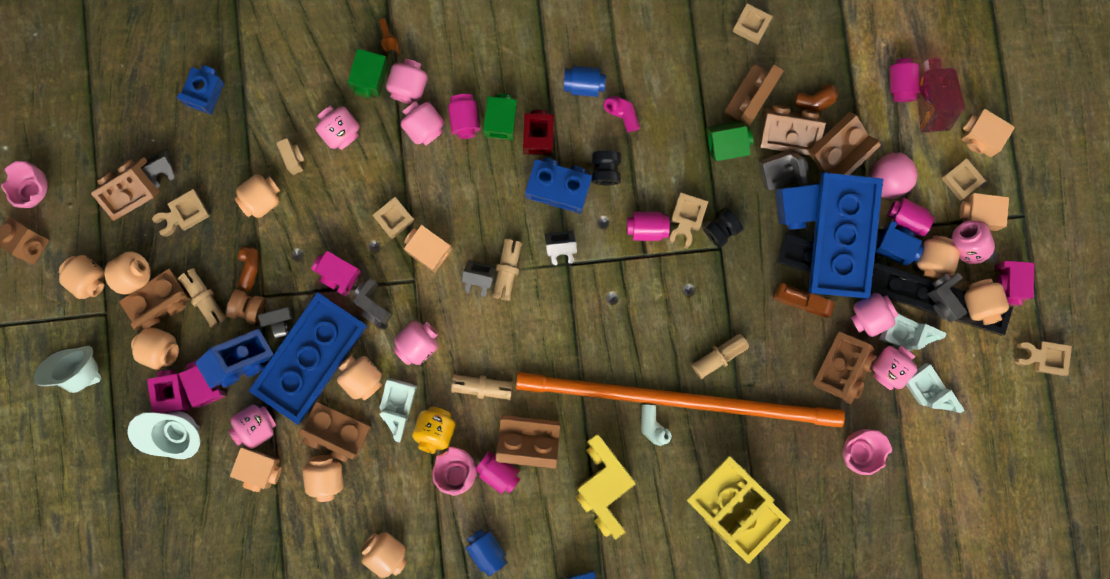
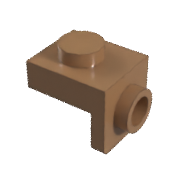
(21, 241)

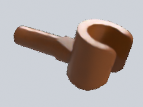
(388, 41)

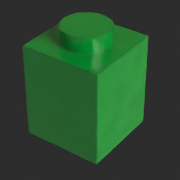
(367, 73)
(500, 117)
(729, 140)

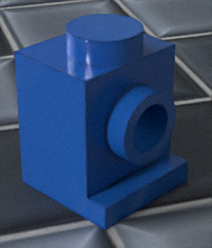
(205, 98)
(899, 244)

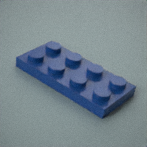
(845, 235)
(308, 358)

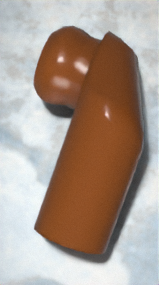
(250, 268)

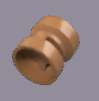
(245, 307)

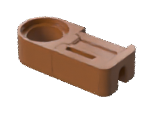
(803, 300)

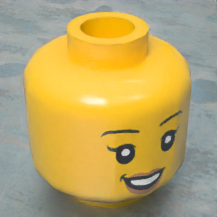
(433, 429)

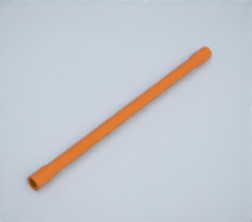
(817, 415)

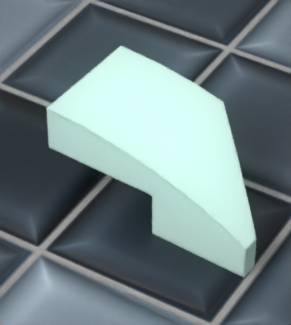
(910, 334)
(931, 391)
(396, 405)

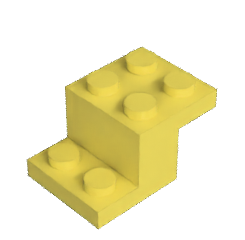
(604, 487)
(738, 509)

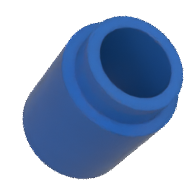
(584, 81)
(486, 552)

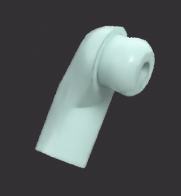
(651, 428)

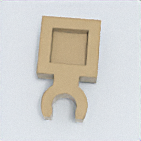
(185, 211)
(688, 215)
(1048, 357)

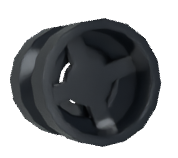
(606, 168)
(722, 227)

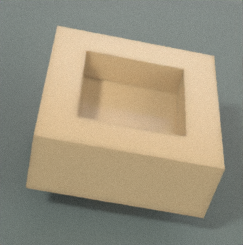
(752, 24)
(291, 155)
(963, 179)
(393, 218)

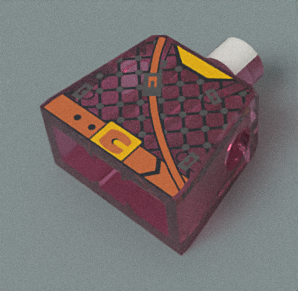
(939, 97)

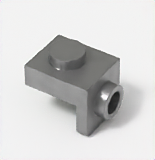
(783, 169)
(946, 303)
(372, 311)

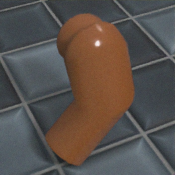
(819, 101)

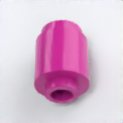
(904, 80)
(463, 116)
(911, 216)
(648, 226)
(497, 474)

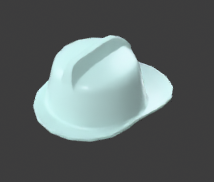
(68, 369)
(165, 434)

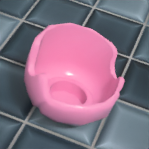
(897, 172)
(24, 184)
(866, 451)
(454, 471)

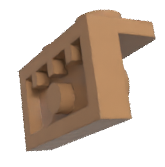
(752, 94)
(791, 130)
(844, 147)
(125, 189)
(155, 300)
(846, 367)
(334, 431)
(528, 441)

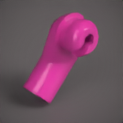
(623, 109)

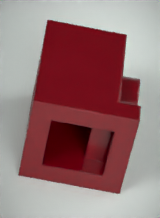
(538, 145)

